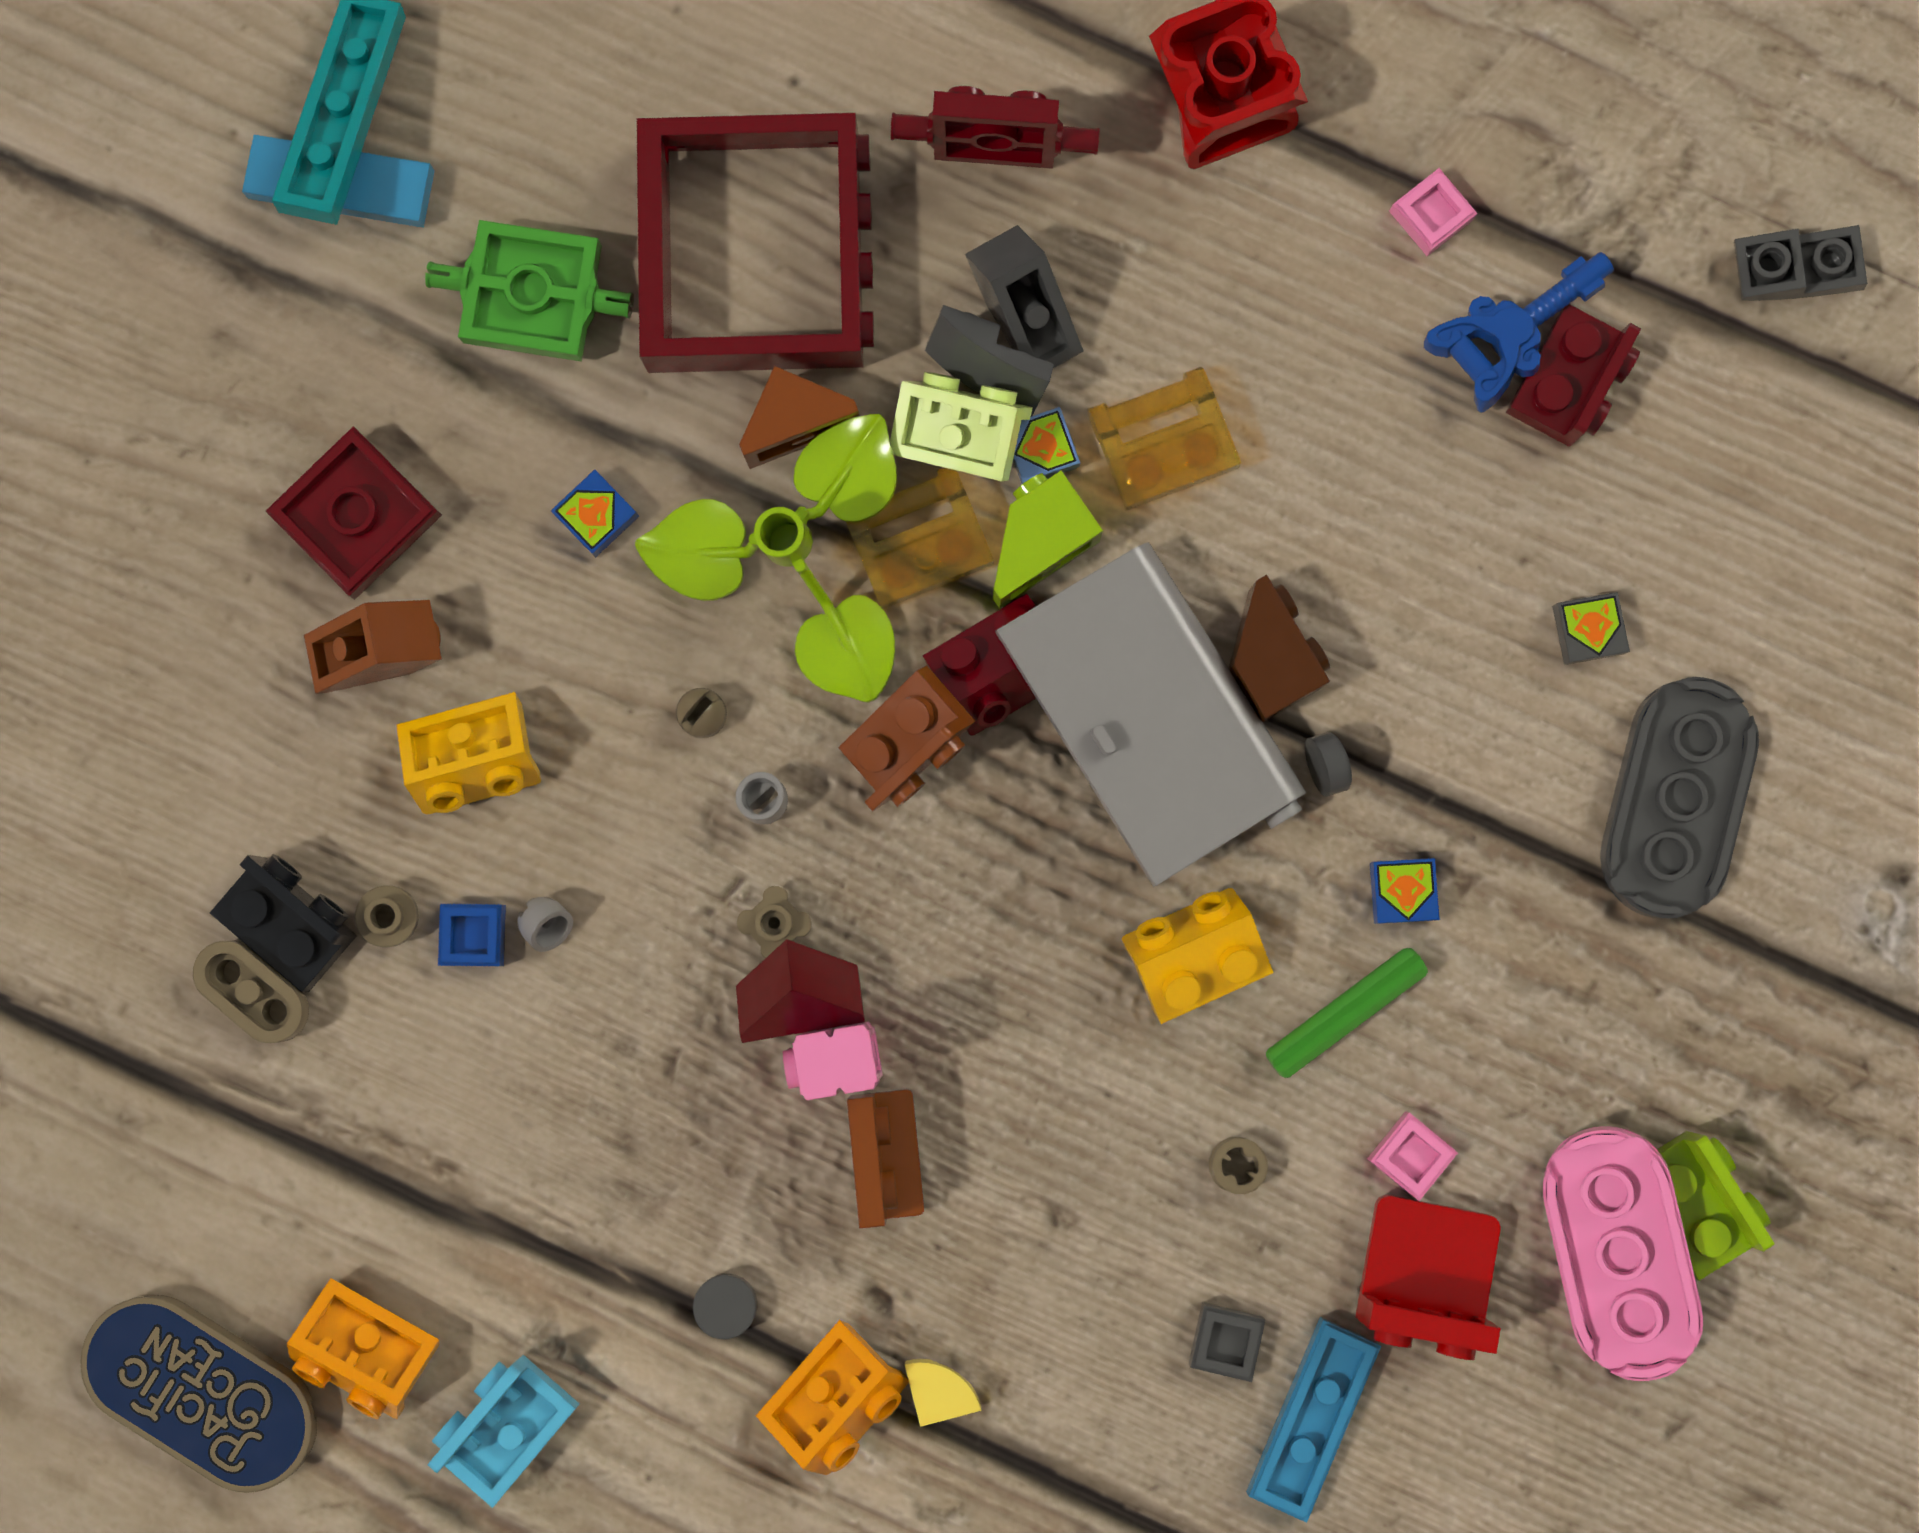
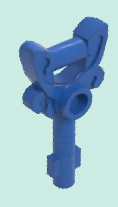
(1512, 330)

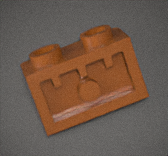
(905, 736)
(885, 1156)

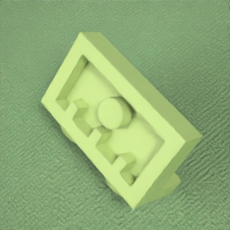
(958, 427)

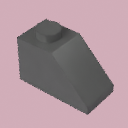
(1024, 296)

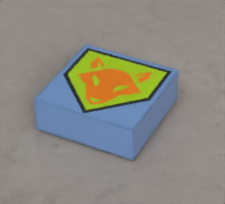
(1044, 446)

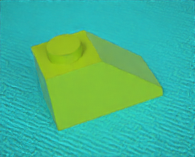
(1042, 534)

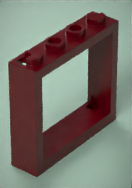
(743, 353)

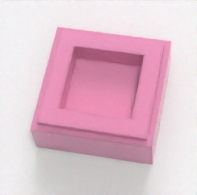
(1433, 212)
(1412, 1156)

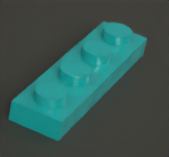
(339, 109)

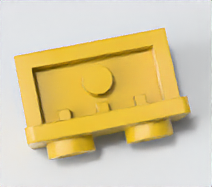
(1197, 954)

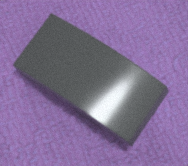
(1800, 265)
(970, 352)

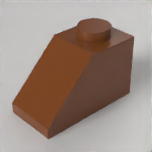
(373, 644)

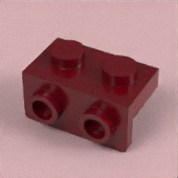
(981, 670)

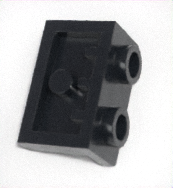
(284, 922)

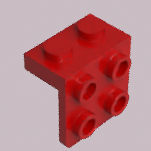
(1430, 1277)

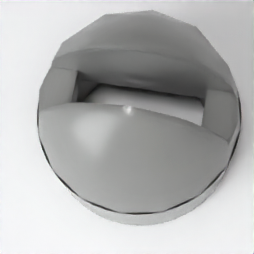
(755, 791)
(540, 935)

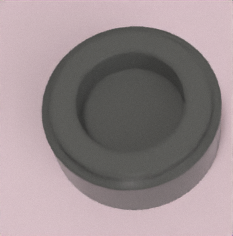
(1328, 764)
(725, 1306)

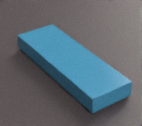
(380, 189)
(1313, 1419)

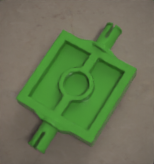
(529, 290)

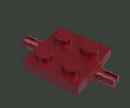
(995, 129)

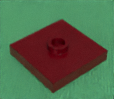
(353, 513)

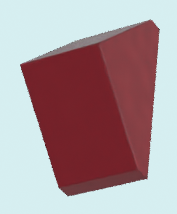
(798, 993)

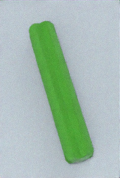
(1346, 1012)

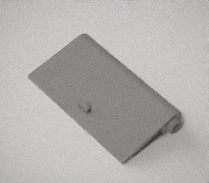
(1151, 714)

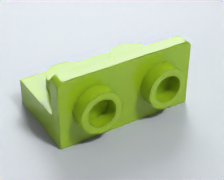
(1713, 1209)

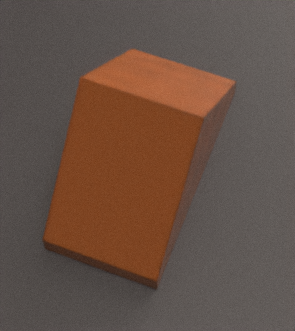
(791, 416)

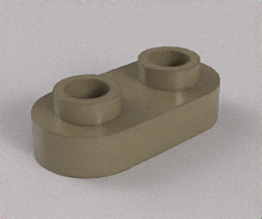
(251, 996)

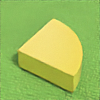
(939, 1392)

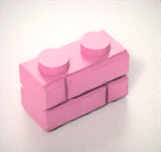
(833, 1061)

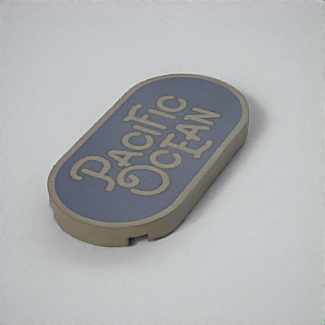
(199, 1393)

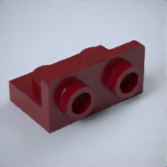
(1574, 376)

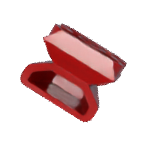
(1228, 78)

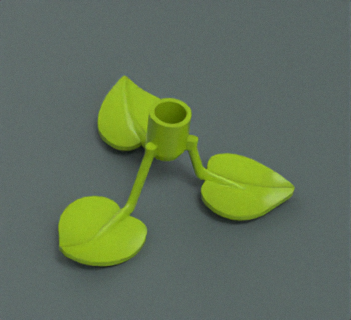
(842, 470)

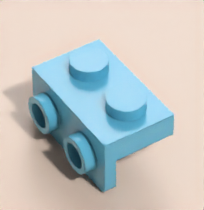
(505, 1430)

